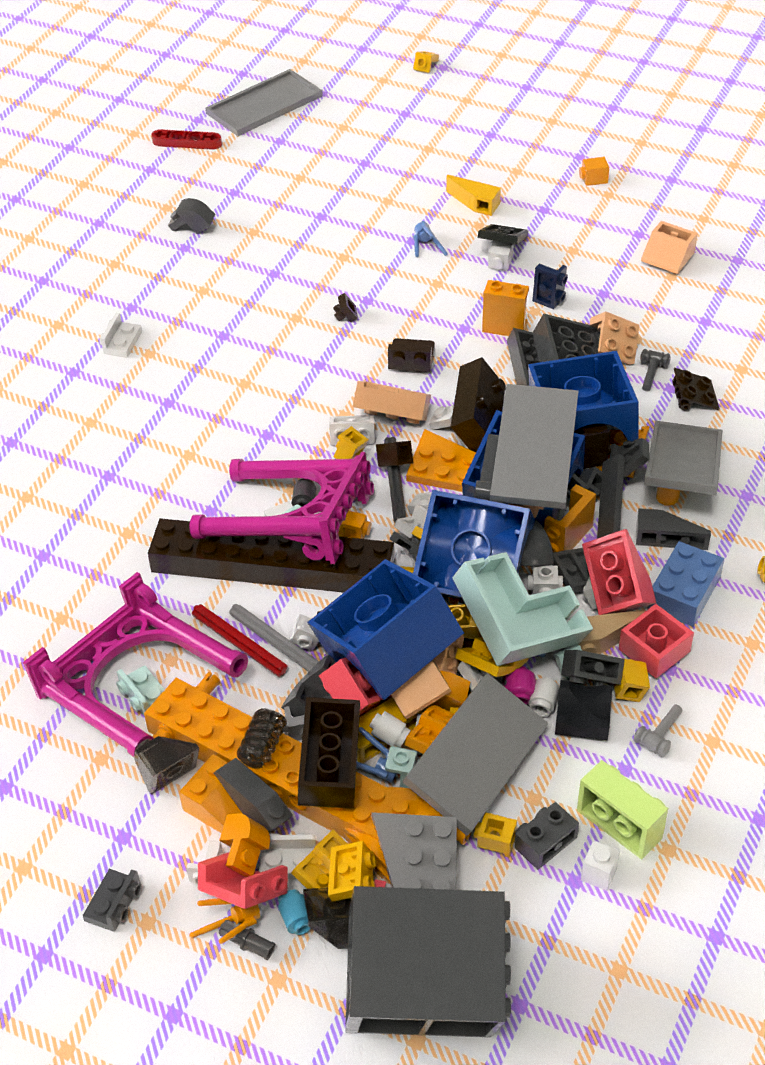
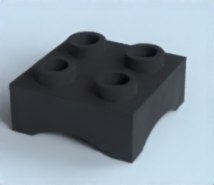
(583, 710)

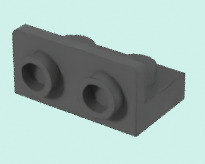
(112, 899)

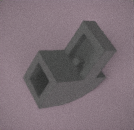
(193, 213)

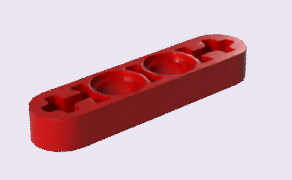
(186, 139)

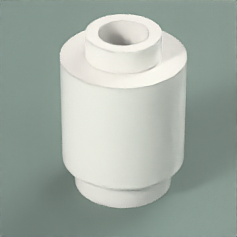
(544, 696)
(389, 729)

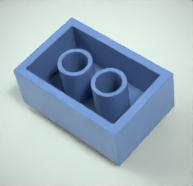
(687, 582)

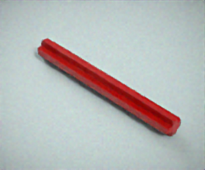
(239, 640)

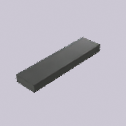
(611, 496)

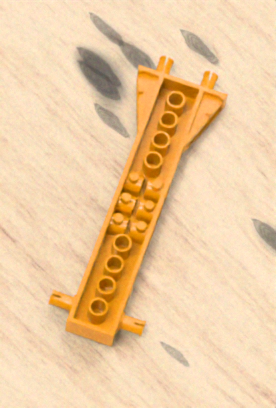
(218, 729)

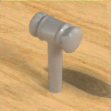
(654, 740)

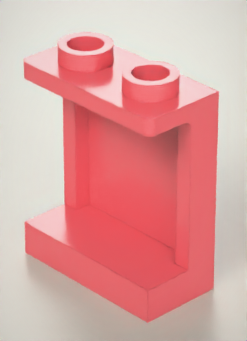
(234, 888)

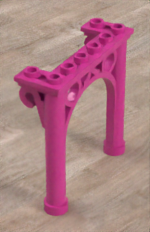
(340, 484)
(101, 646)

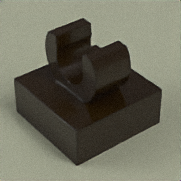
(345, 308)

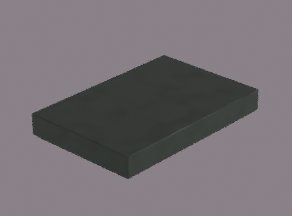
(503, 233)

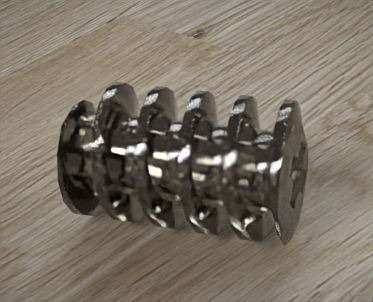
(261, 738)

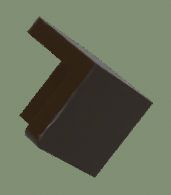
(394, 453)

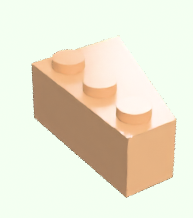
(391, 401)

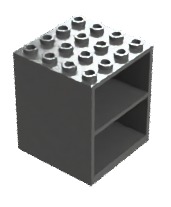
(427, 962)

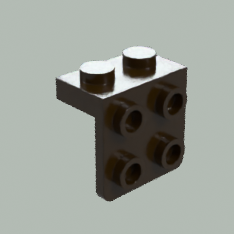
(411, 355)

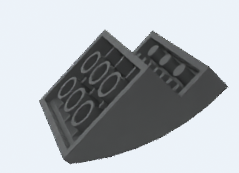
(551, 340)

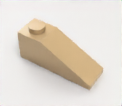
(607, 630)

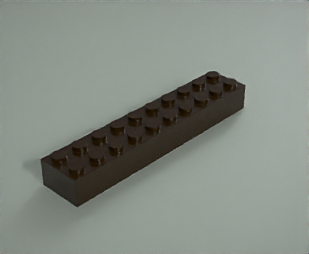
(261, 558)

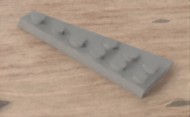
(418, 849)

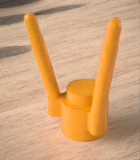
(246, 917)

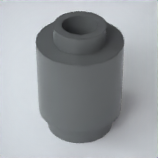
(303, 492)

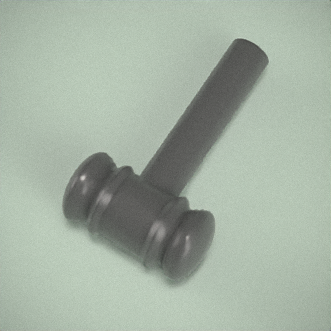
(653, 359)

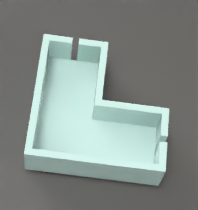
(510, 618)

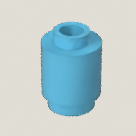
(293, 912)

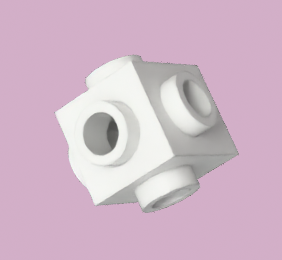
(544, 579)

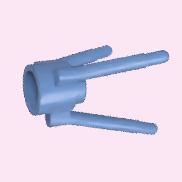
(424, 234)
(379, 769)

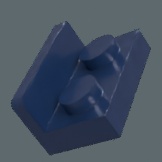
(549, 285)

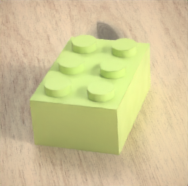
(622, 809)

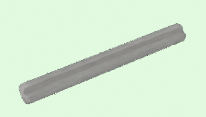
(273, 637)

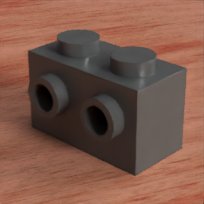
(592, 667)
(546, 835)

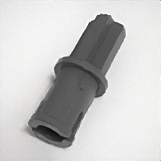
(249, 940)

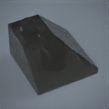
(164, 761)
(327, 917)

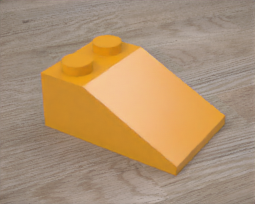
(206, 797)

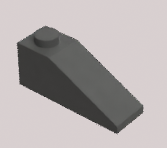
(665, 530)
(253, 795)

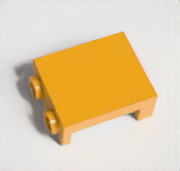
(504, 307)
(575, 524)

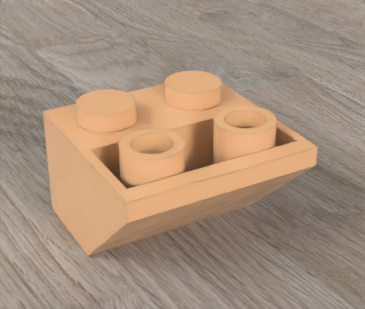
(669, 247)

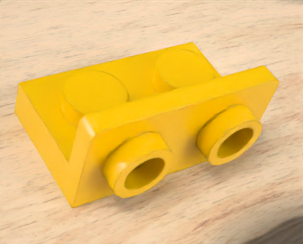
(350, 867)

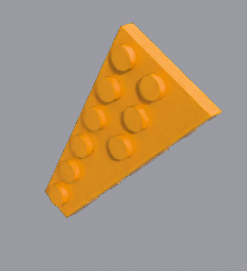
(439, 462)

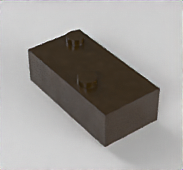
(476, 401)
(329, 753)

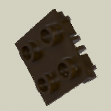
(693, 389)

